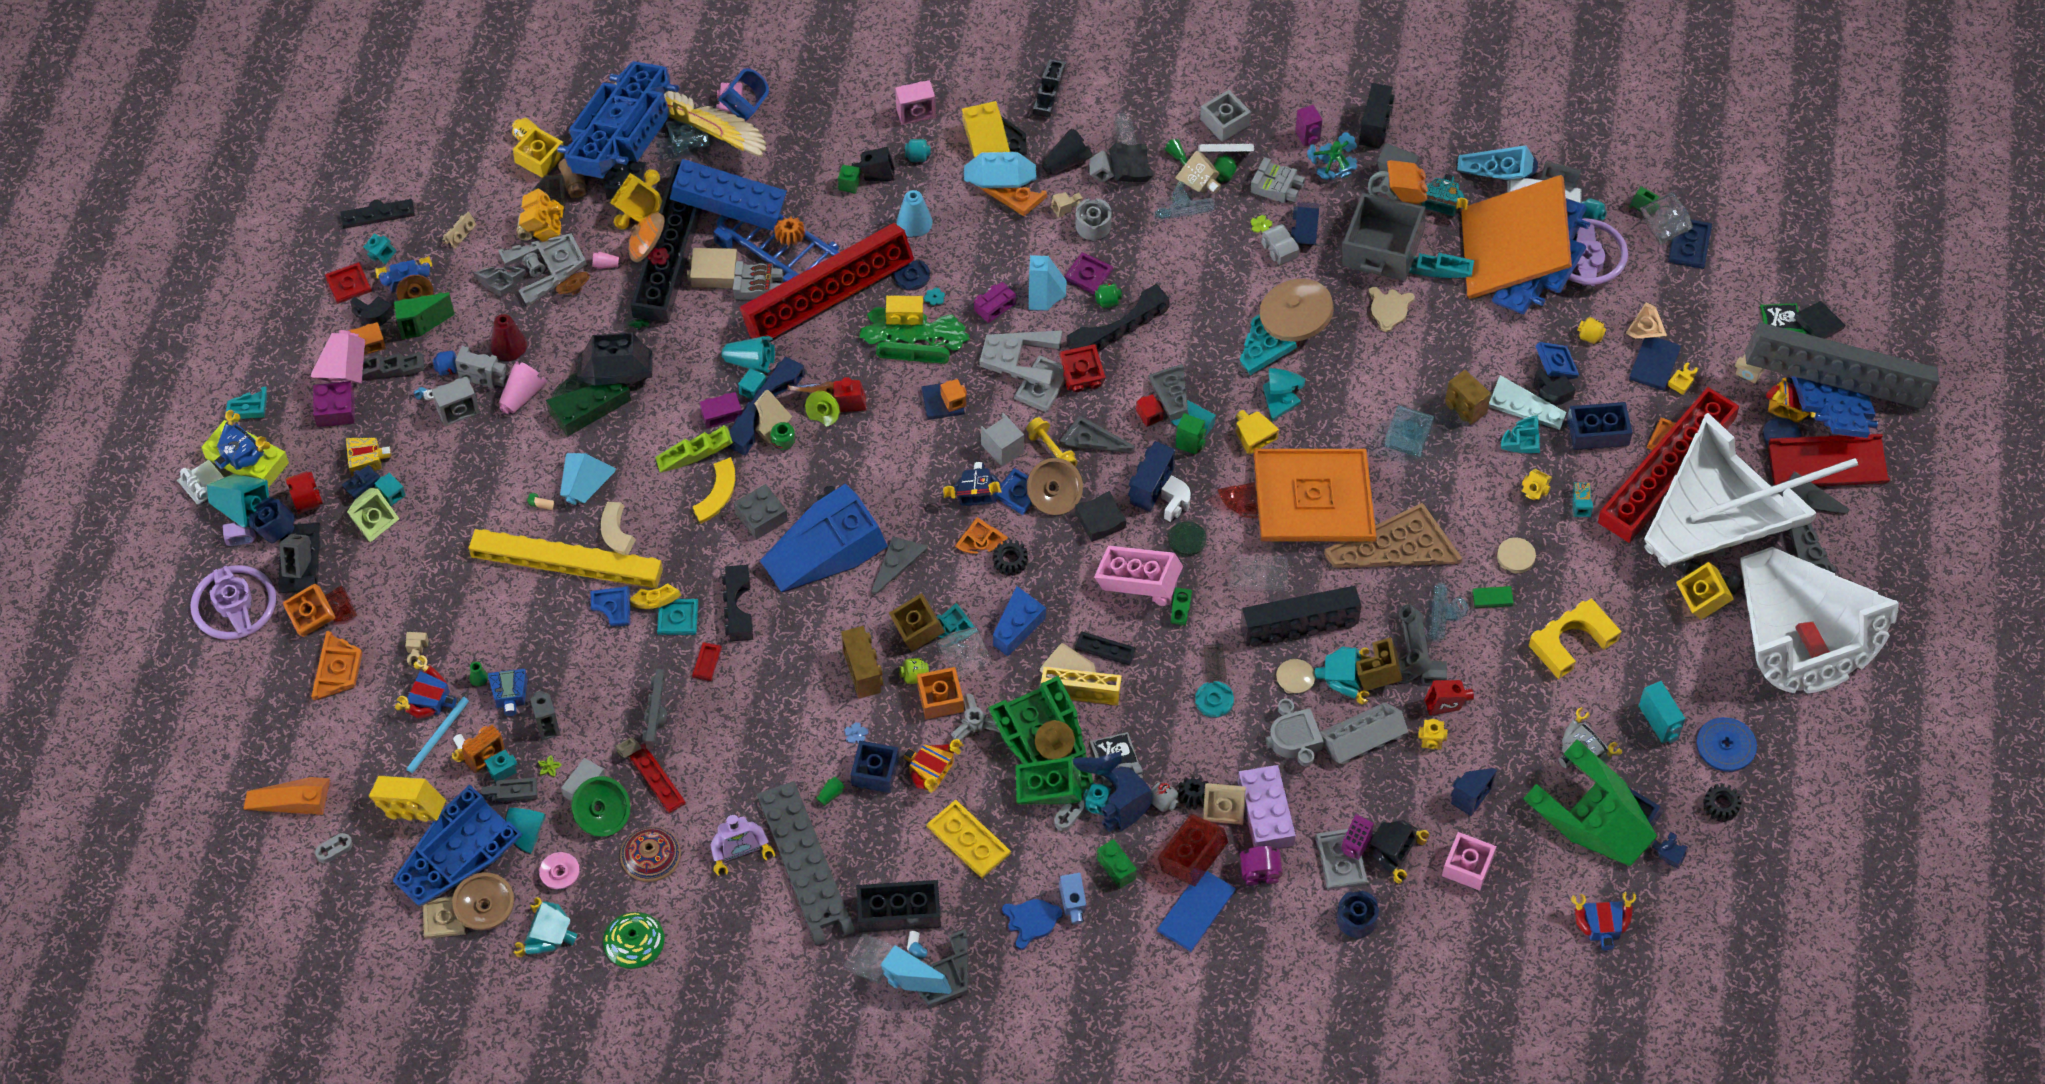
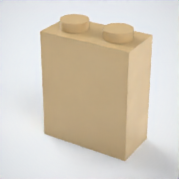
(712, 267)

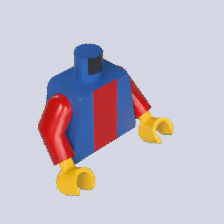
(427, 694)
(1603, 920)

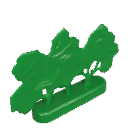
(944, 326)

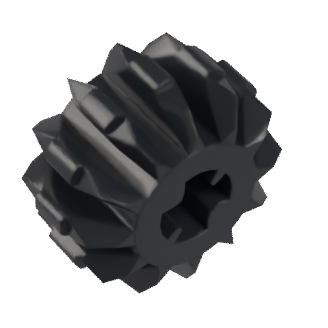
(1189, 797)

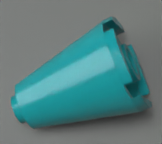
(751, 353)

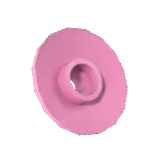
(555, 863)

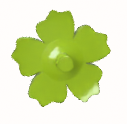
(1260, 224)

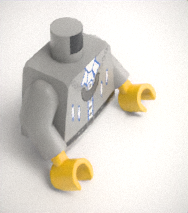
(1586, 736)

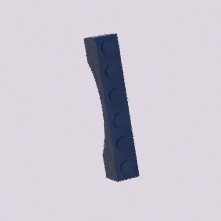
(785, 373)

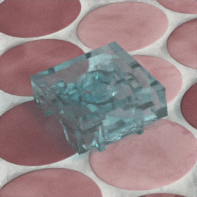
(688, 136)

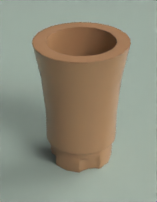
(574, 182)

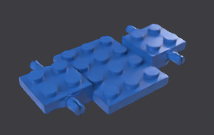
(1523, 295)
(1840, 408)

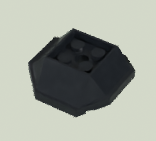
(614, 360)

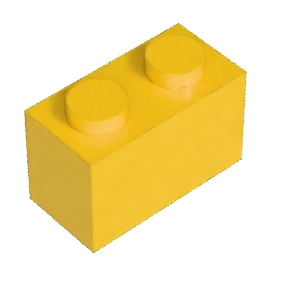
(904, 310)

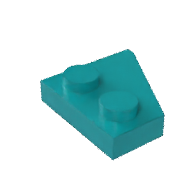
(1279, 403)
(249, 405)

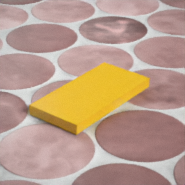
(968, 839)

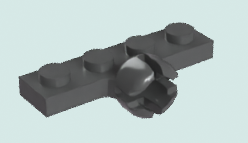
(655, 714)

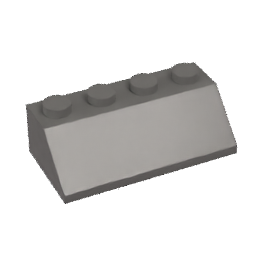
(1363, 732)

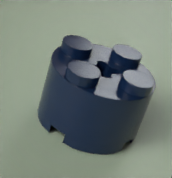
(272, 520)
(1357, 914)

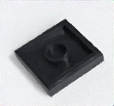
(1819, 320)

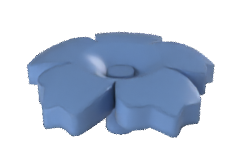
(855, 733)

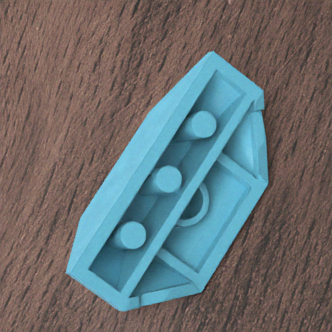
(1000, 170)

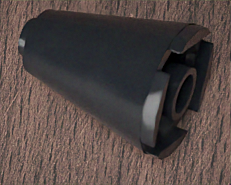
(1066, 153)

